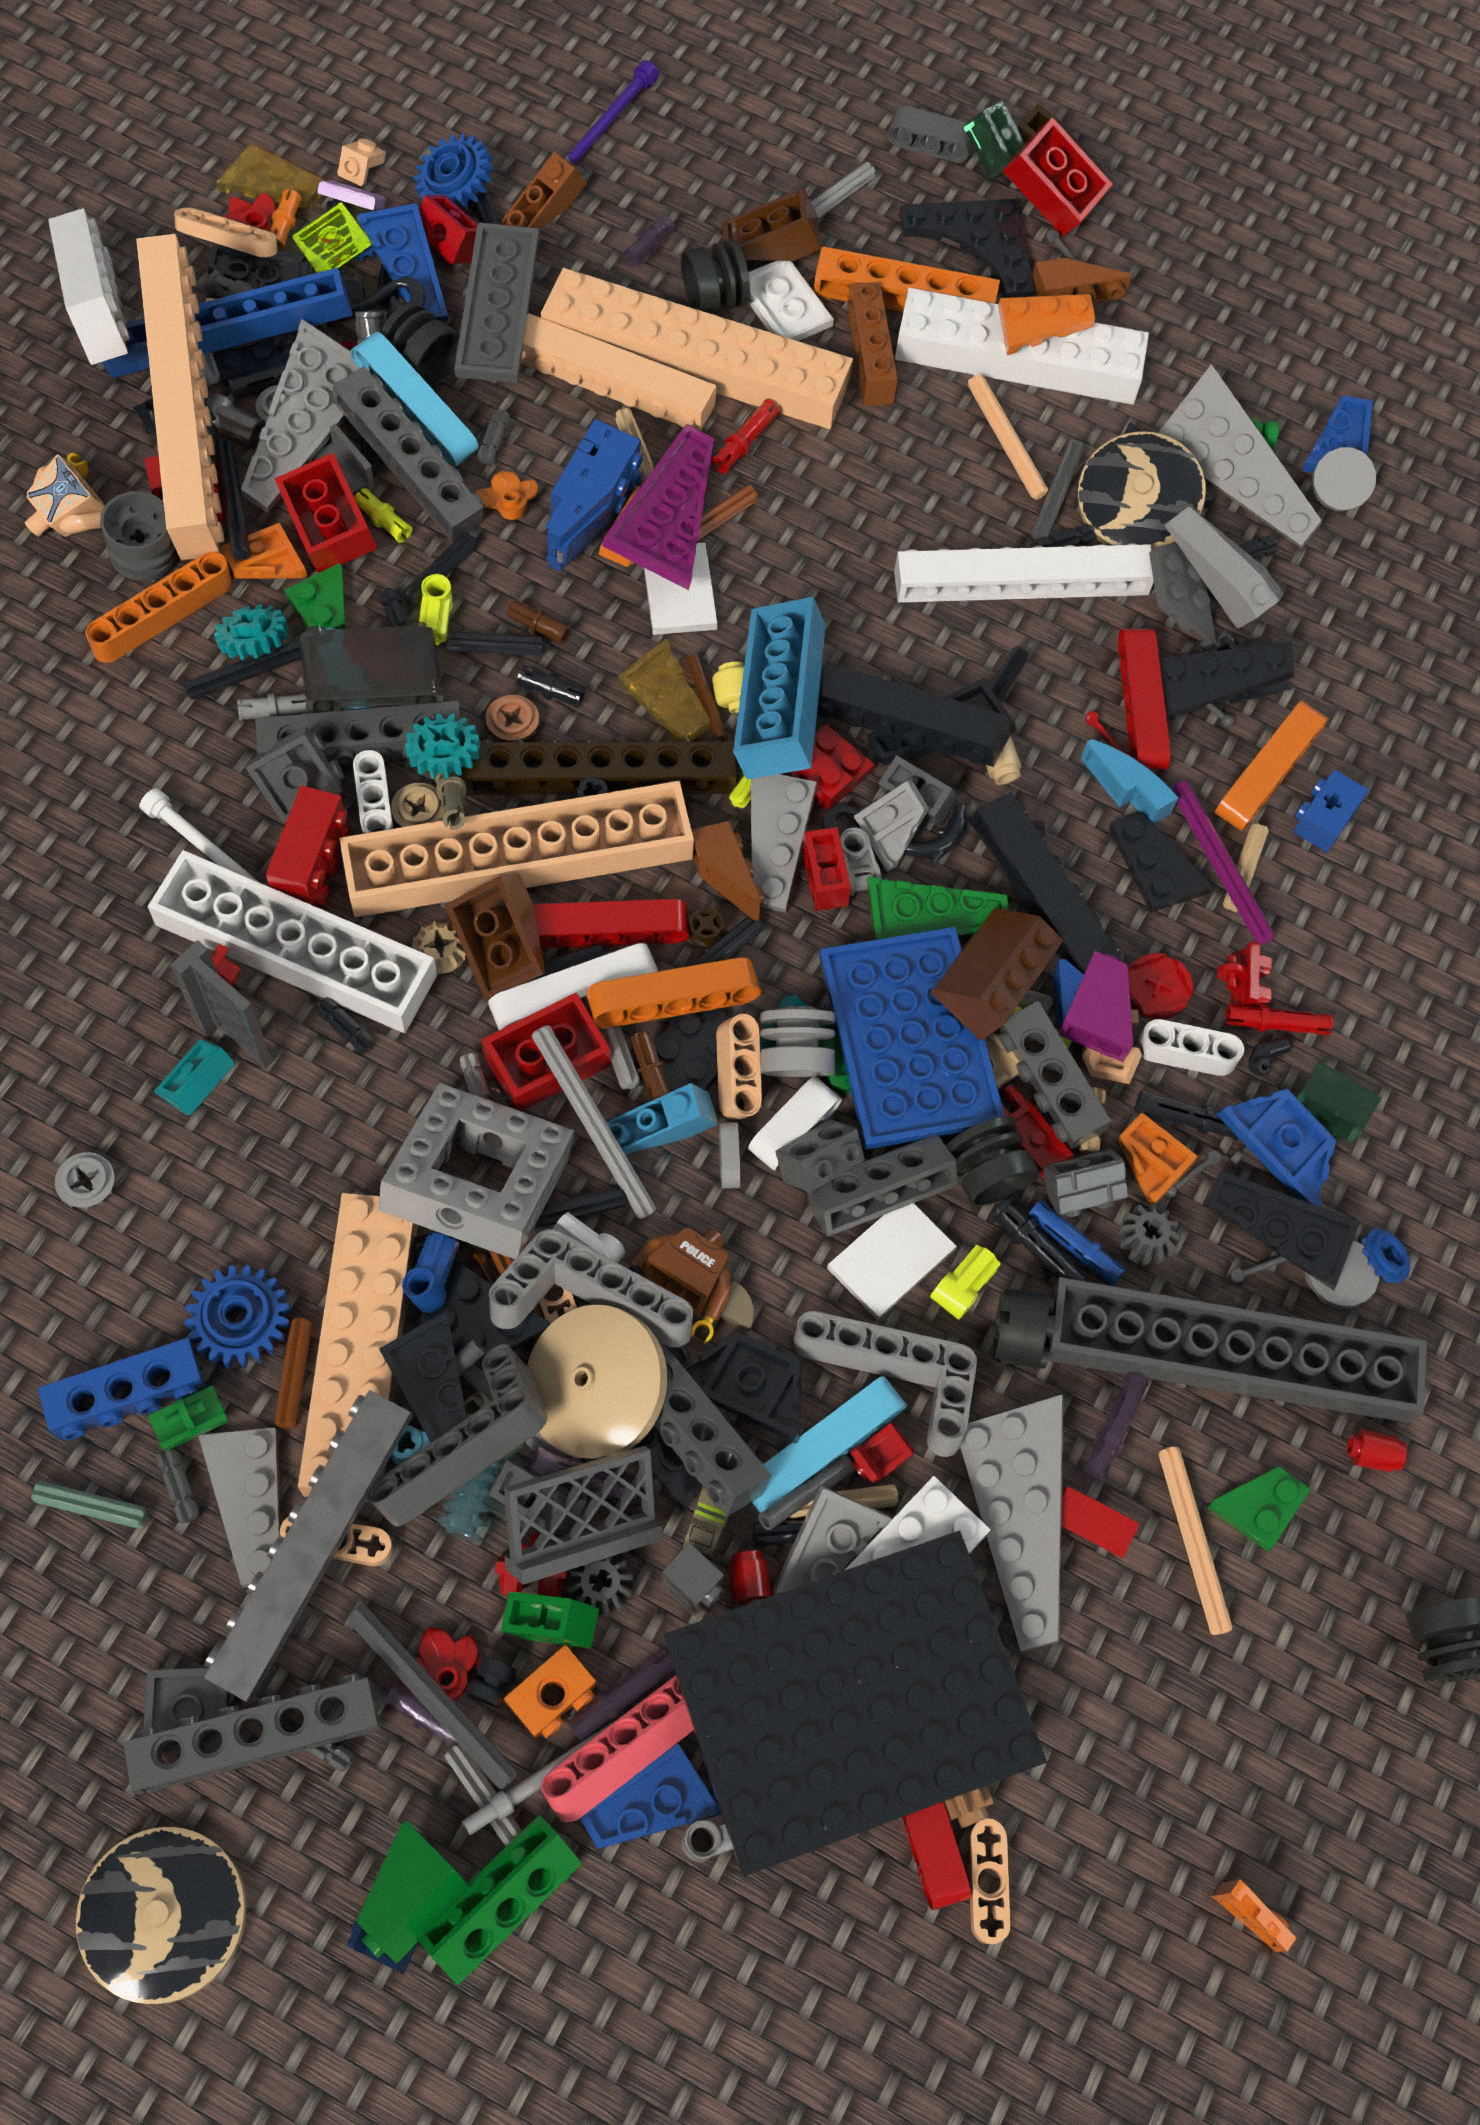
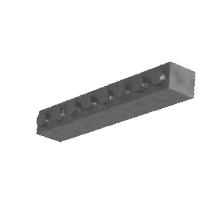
(308, 1547)

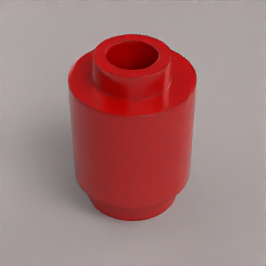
(1377, 1450)
(749, 1577)

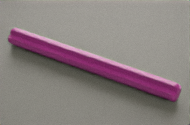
(1223, 863)

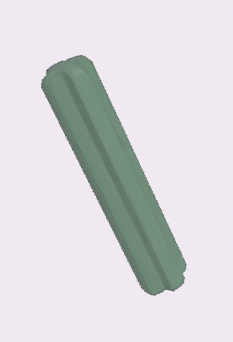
(89, 1504)

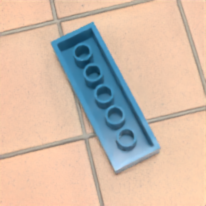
(780, 689)

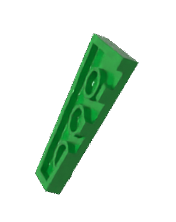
(912, 908)

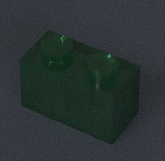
(994, 138)
(1337, 1101)

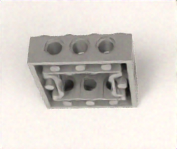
(460, 1208)

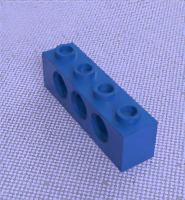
(63, 1397)

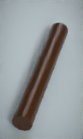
(707, 697)

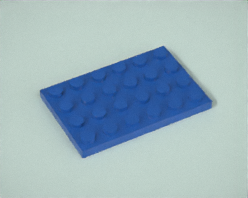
(903, 1051)

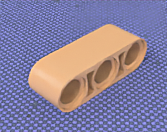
(748, 1054)

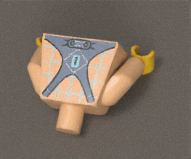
(64, 498)

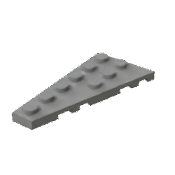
(298, 413)
(1239, 459)
(1018, 1491)

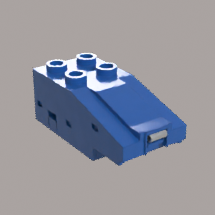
(591, 491)

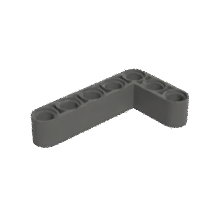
(469, 1446)

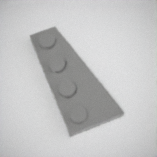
(778, 823)
(247, 1493)

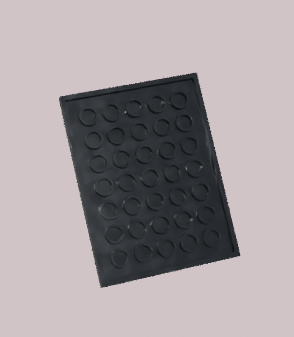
(852, 1701)

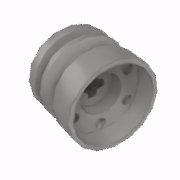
(797, 1042)

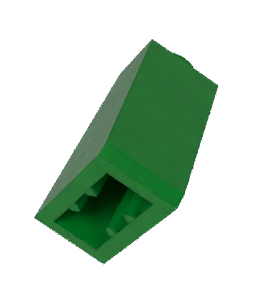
(408, 1895)

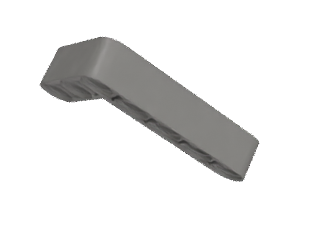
(591, 1276)
(899, 1365)

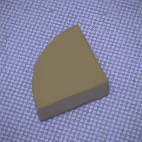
(739, 1308)

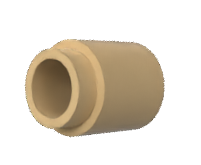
(1007, 766)

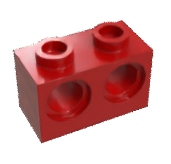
(826, 869)

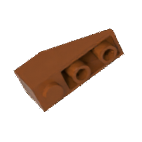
(546, 195)
(1078, 278)
(722, 865)

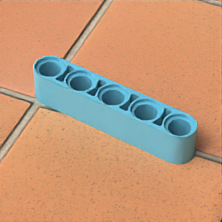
(417, 398)
(831, 1439)

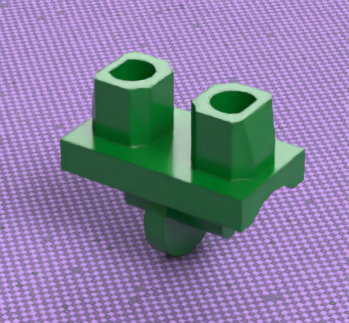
(188, 1418)

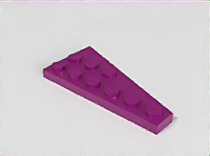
(666, 513)

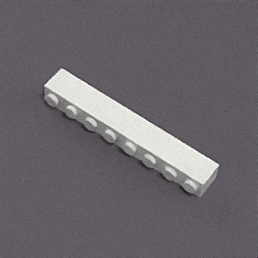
(1023, 573)

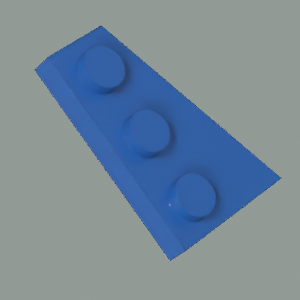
(1346, 428)
(653, 1801)

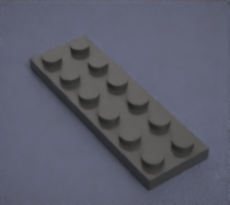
(497, 303)

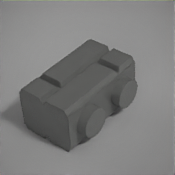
(1085, 1182)

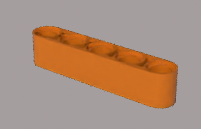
(178, 595)
(1271, 765)
(673, 992)

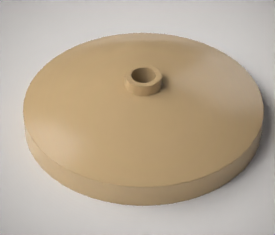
(598, 1381)

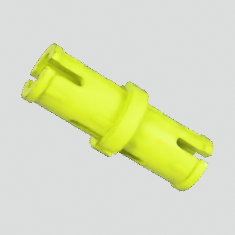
(383, 515)

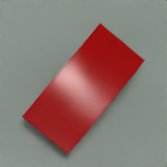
(1097, 1522)

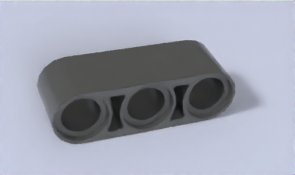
(929, 134)

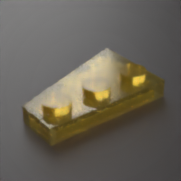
(263, 172)
(663, 691)

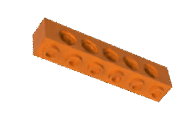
(841, 268)

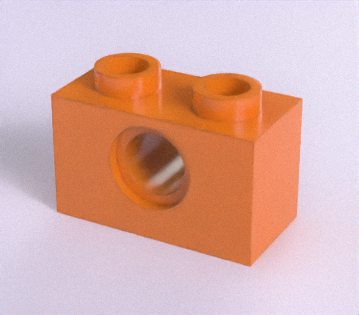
(560, 1670)

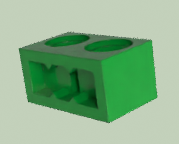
(550, 1619)

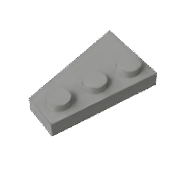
(829, 1539)

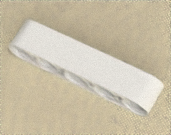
(538, 994)

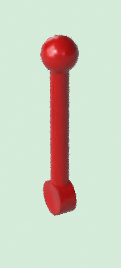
(1092, 720)

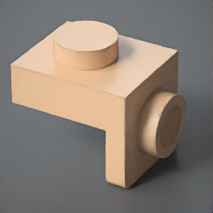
(358, 158)
(1109, 1068)

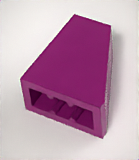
(1102, 1009)

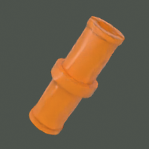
(284, 217)

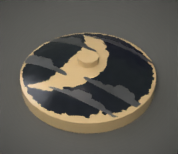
(1138, 487)
(161, 1915)

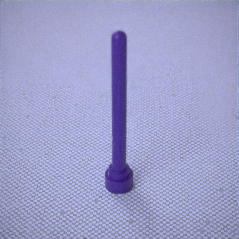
(644, 77)

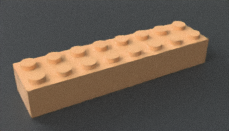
(360, 1316)

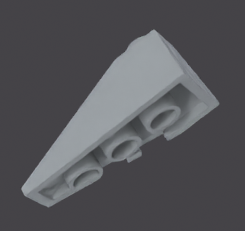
(1230, 573)

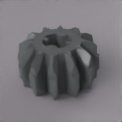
(1163, 1234)
(607, 1595)

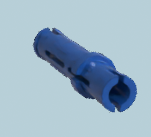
(1083, 1248)

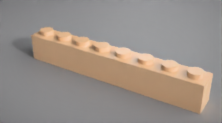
(617, 373)

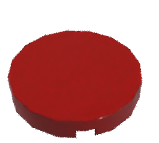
(1159, 986)

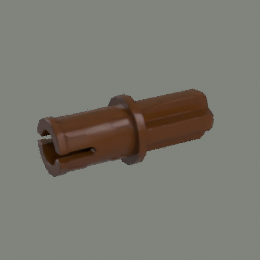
(539, 621)
(650, 1066)

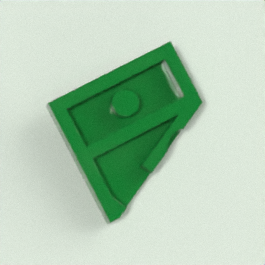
(320, 599)
(1262, 1506)

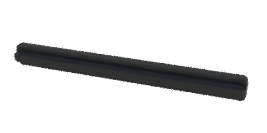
(577, 1206)

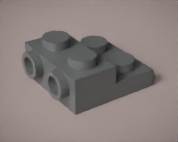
(294, 763)

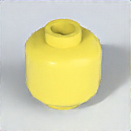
(728, 684)

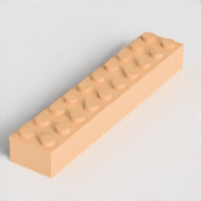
(731, 355)
(179, 397)
(538, 841)

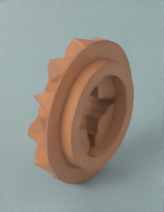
(508, 707)

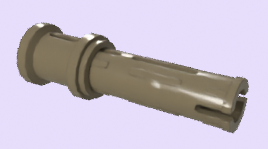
(452, 793)

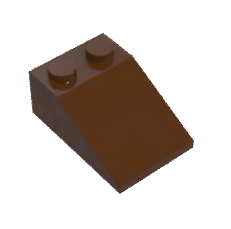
(777, 230)
(498, 934)

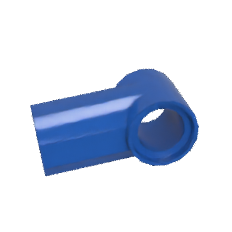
(431, 1272)

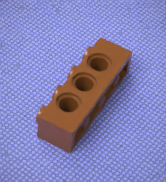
(871, 344)

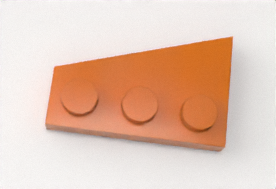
(1041, 317)

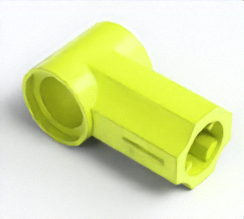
(436, 609)
(961, 1288)

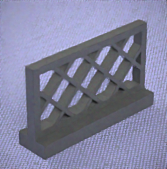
(218, 1003)
(581, 1545)

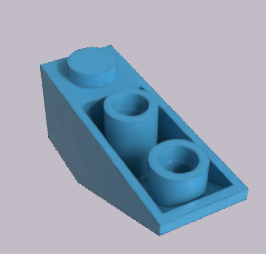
(665, 1119)

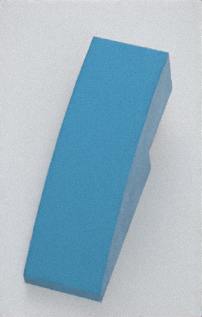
(1129, 781)

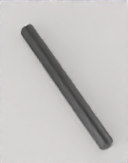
(432, 1696)

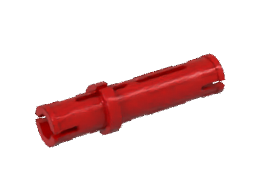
(738, 444)
(1275, 1019)

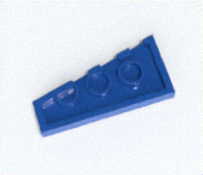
(404, 252)

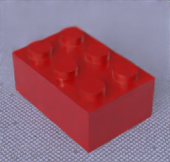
(1057, 177)
(325, 513)
(309, 846)
(520, 1063)

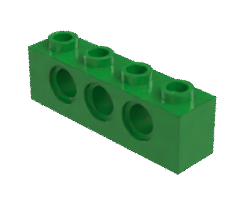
(500, 1899)

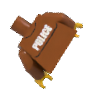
(691, 1269)

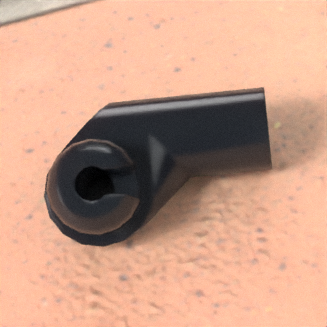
(1263, 1054)

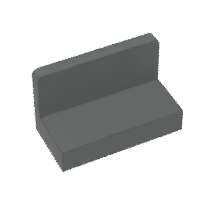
(352, 462)

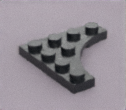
(983, 230)

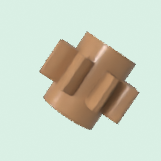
(969, 1807)

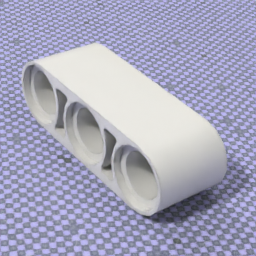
(372, 787)
(1205, 1041)
(803, 1112)

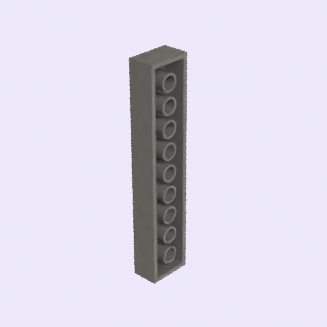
(1238, 1350)

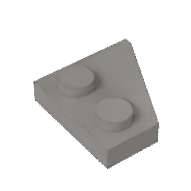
(893, 822)

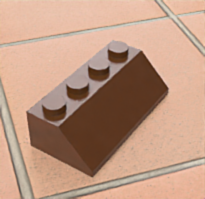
(996, 969)

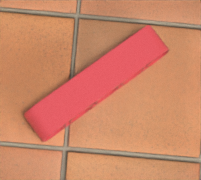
(617, 1753)

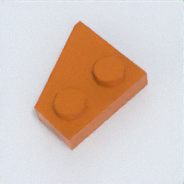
(270, 556)
(1154, 1157)
(1254, 1914)

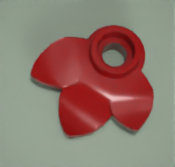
(253, 214)
(443, 1657)

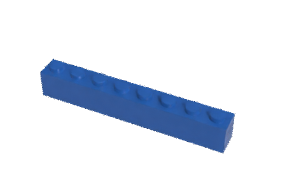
(249, 317)

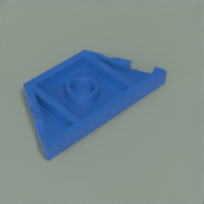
(1285, 1141)

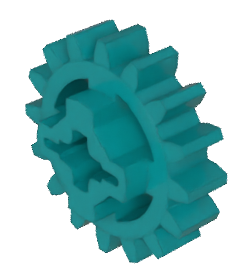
(251, 632)
(442, 746)

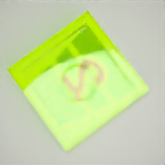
(331, 239)

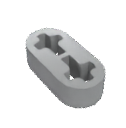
(729, 1155)

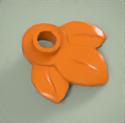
(508, 494)

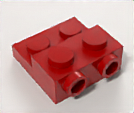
(834, 767)

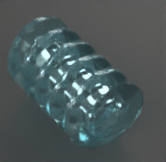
(468, 1504)

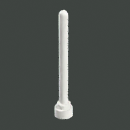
(157, 805)

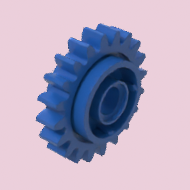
(455, 170)
(243, 1338)

